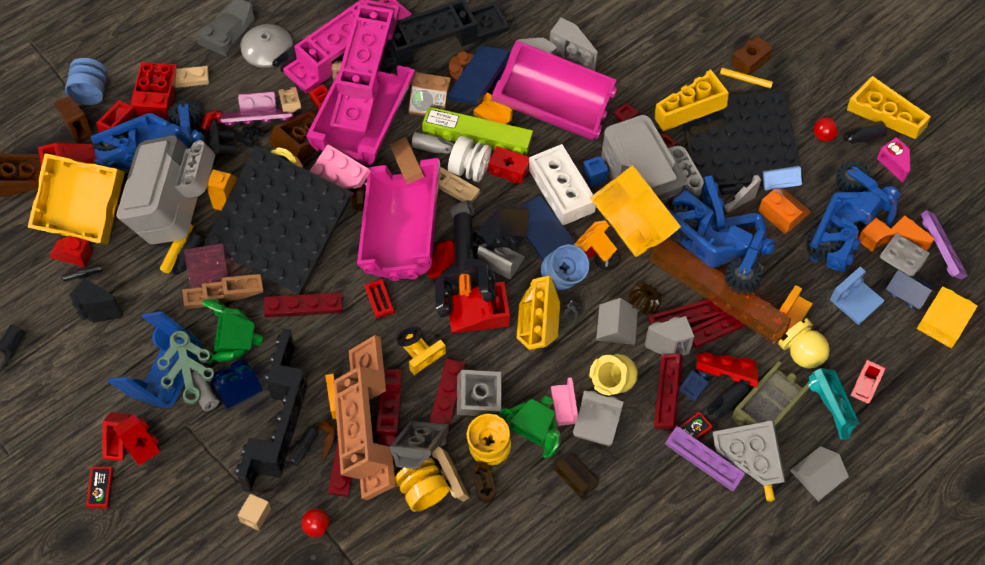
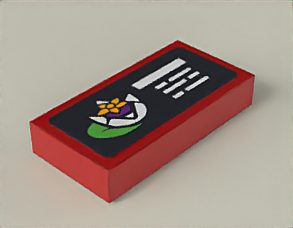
(696, 426)
(99, 487)

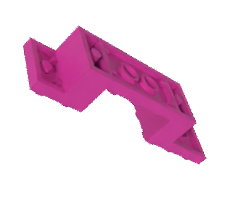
(325, 45)
(360, 65)

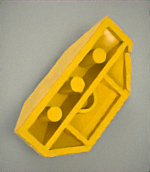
(539, 314)

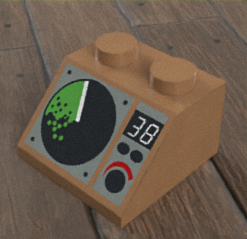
(428, 92)

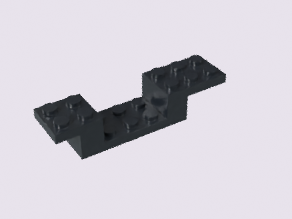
(440, 24)
(290, 387)

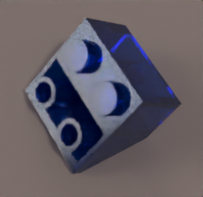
(236, 383)

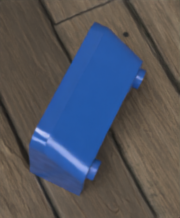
(151, 390)

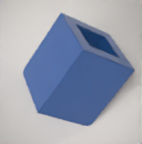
(595, 172)

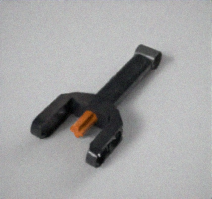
(465, 266)

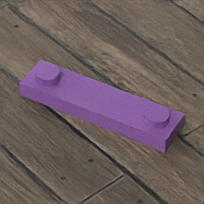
(932, 224)
(704, 458)

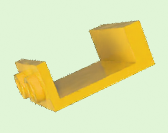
(947, 317)

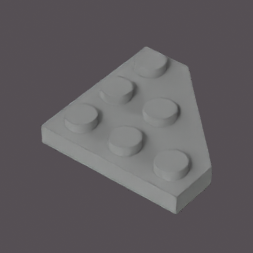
(753, 450)

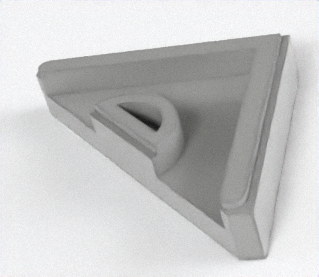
(744, 195)

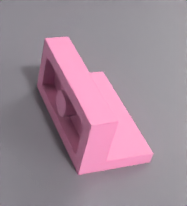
(564, 403)

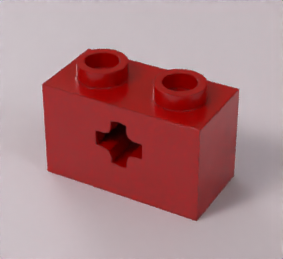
(508, 165)
(130, 431)

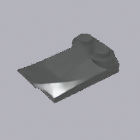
(227, 27)
(417, 443)

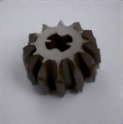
(645, 298)

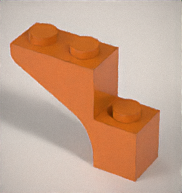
(878, 234)

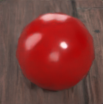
(825, 129)
(315, 522)

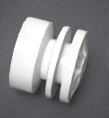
(469, 158)

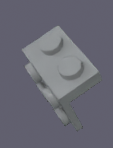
(904, 255)
(598, 418)

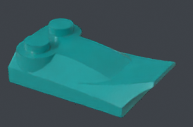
(833, 395)

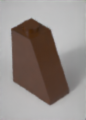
(73, 118)

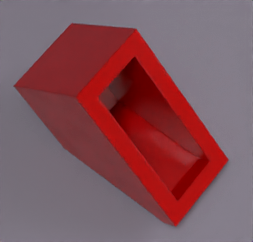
(116, 115)
(72, 251)
(112, 445)

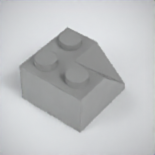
(478, 392)

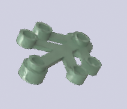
(185, 364)

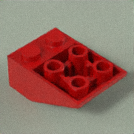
(154, 89)
(78, 152)
(475, 314)

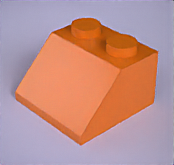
(783, 209)

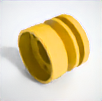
(487, 429)
(422, 485)

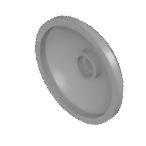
(265, 44)

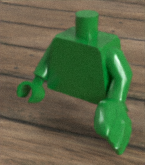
(233, 332)
(535, 423)

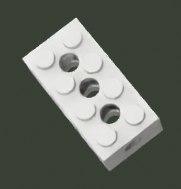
(561, 184)

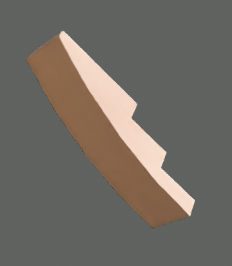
(406, 160)
(226, 291)

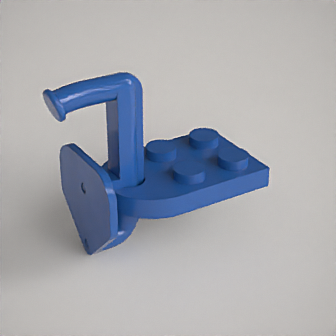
(719, 224)

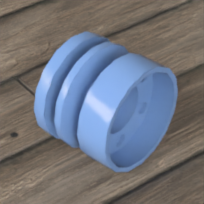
(86, 81)
(569, 258)

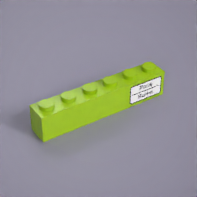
(453, 125)

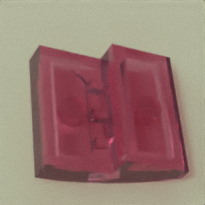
(205, 265)

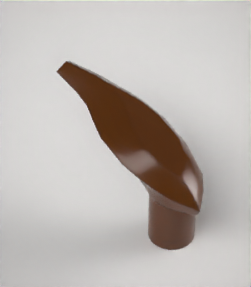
(329, 438)

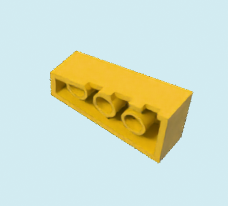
(692, 102)
(880, 103)

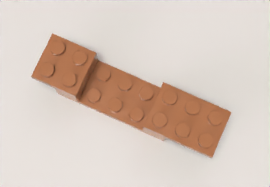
(352, 391)

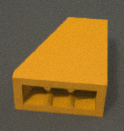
(219, 188)

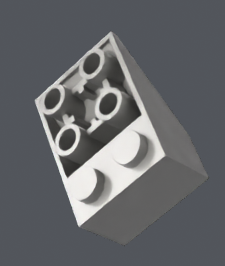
(573, 44)

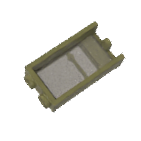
(770, 399)

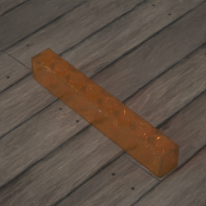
(711, 285)

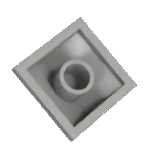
(500, 260)
(617, 322)
(821, 472)

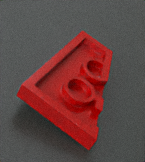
(734, 367)

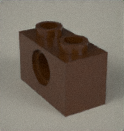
(752, 55)

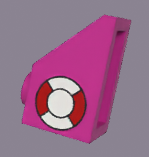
(896, 158)

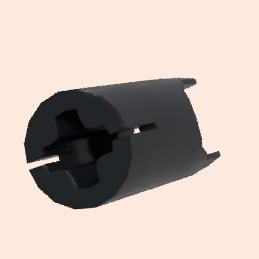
(286, 57)
(866, 133)
(192, 241)
(10, 342)
(728, 399)

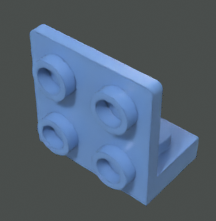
(856, 297)

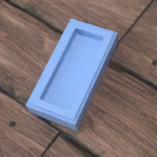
(782, 178)

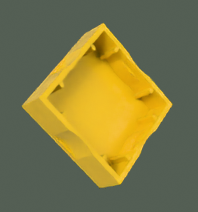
(76, 199)
(635, 211)

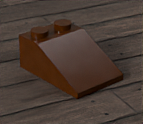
(292, 135)
(19, 173)

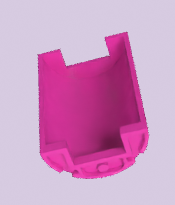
(554, 90)
(358, 146)
(399, 223)

